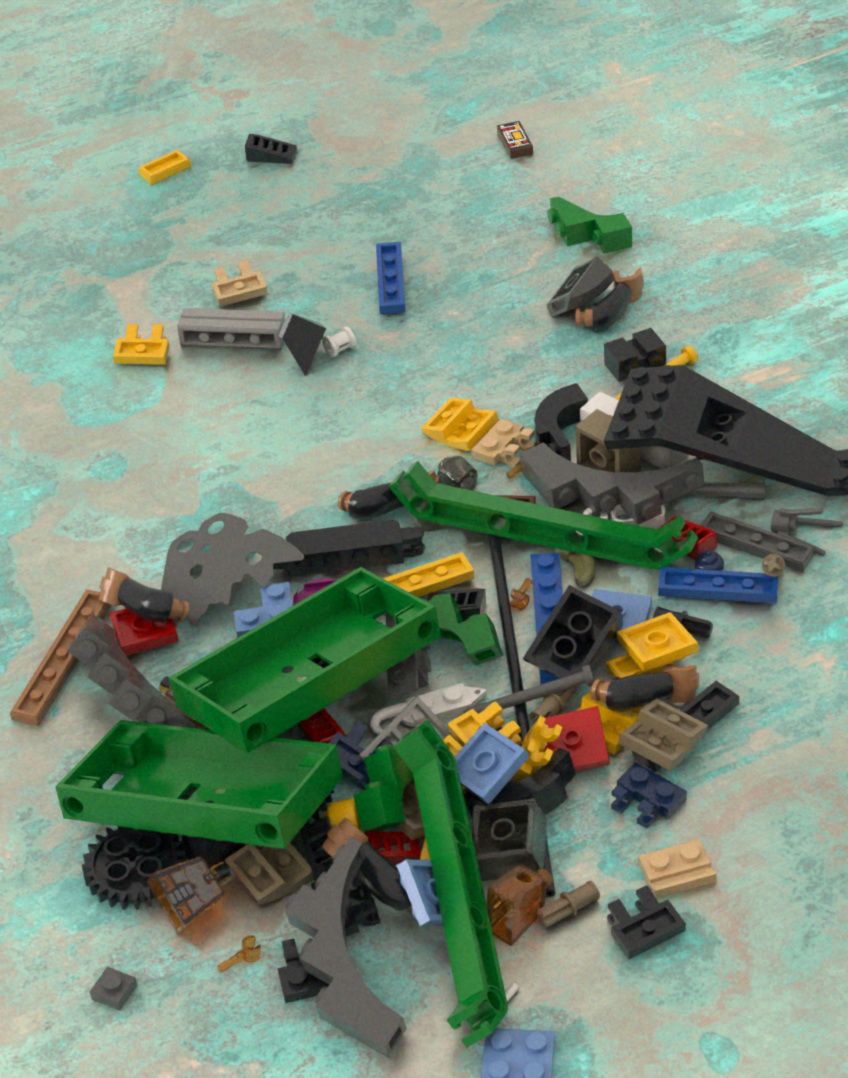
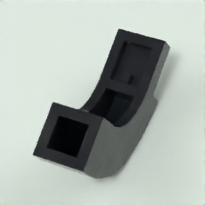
(555, 414)
(545, 785)

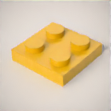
(657, 642)

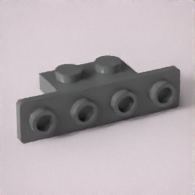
(410, 672)

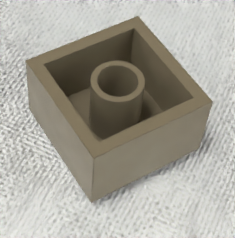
(592, 450)

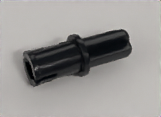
(691, 624)

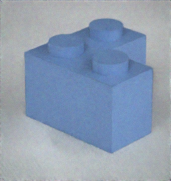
(275, 600)

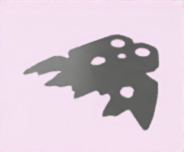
(222, 563)

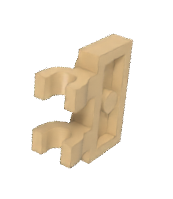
(239, 288)
(503, 443)

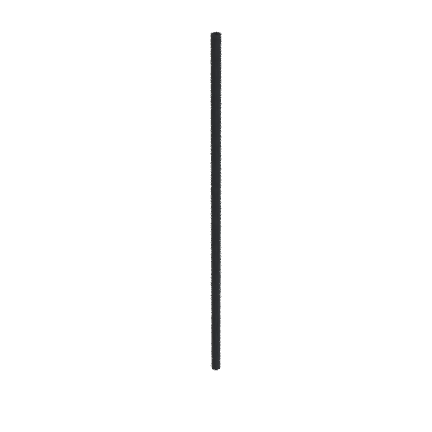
(513, 660)

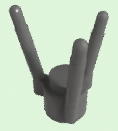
(787, 520)

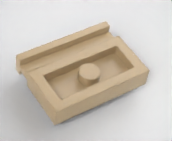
(677, 868)

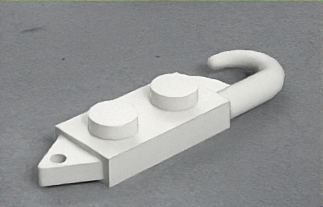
(444, 703)

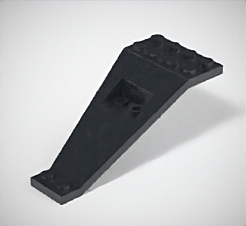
(702, 419)

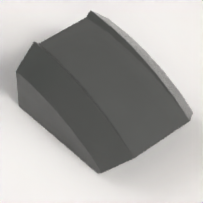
(581, 286)

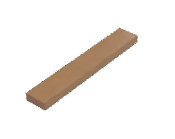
(56, 664)

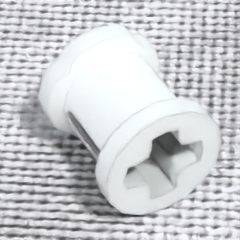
(339, 342)

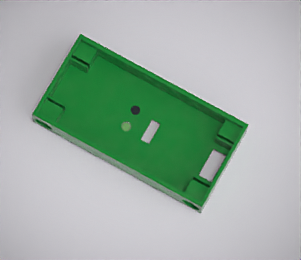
(267, 675)
(239, 795)

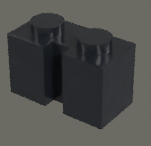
(642, 350)

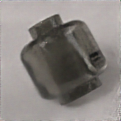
(458, 473)

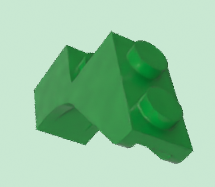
(579, 226)
(475, 633)
(381, 802)

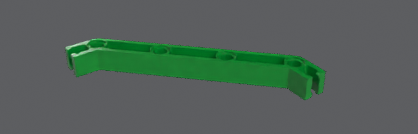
(540, 523)
(456, 882)

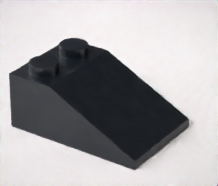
(574, 634)

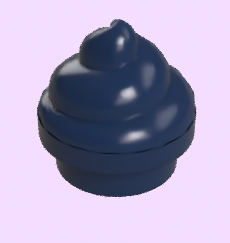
(709, 561)

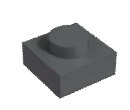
(113, 988)

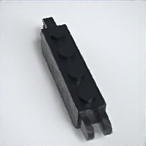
(353, 547)

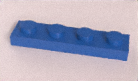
(390, 278)
(717, 585)

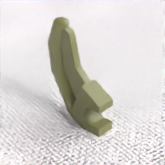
(583, 565)

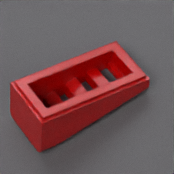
(706, 538)
(329, 724)
(388, 839)

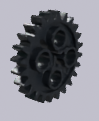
(124, 862)

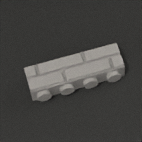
(231, 328)

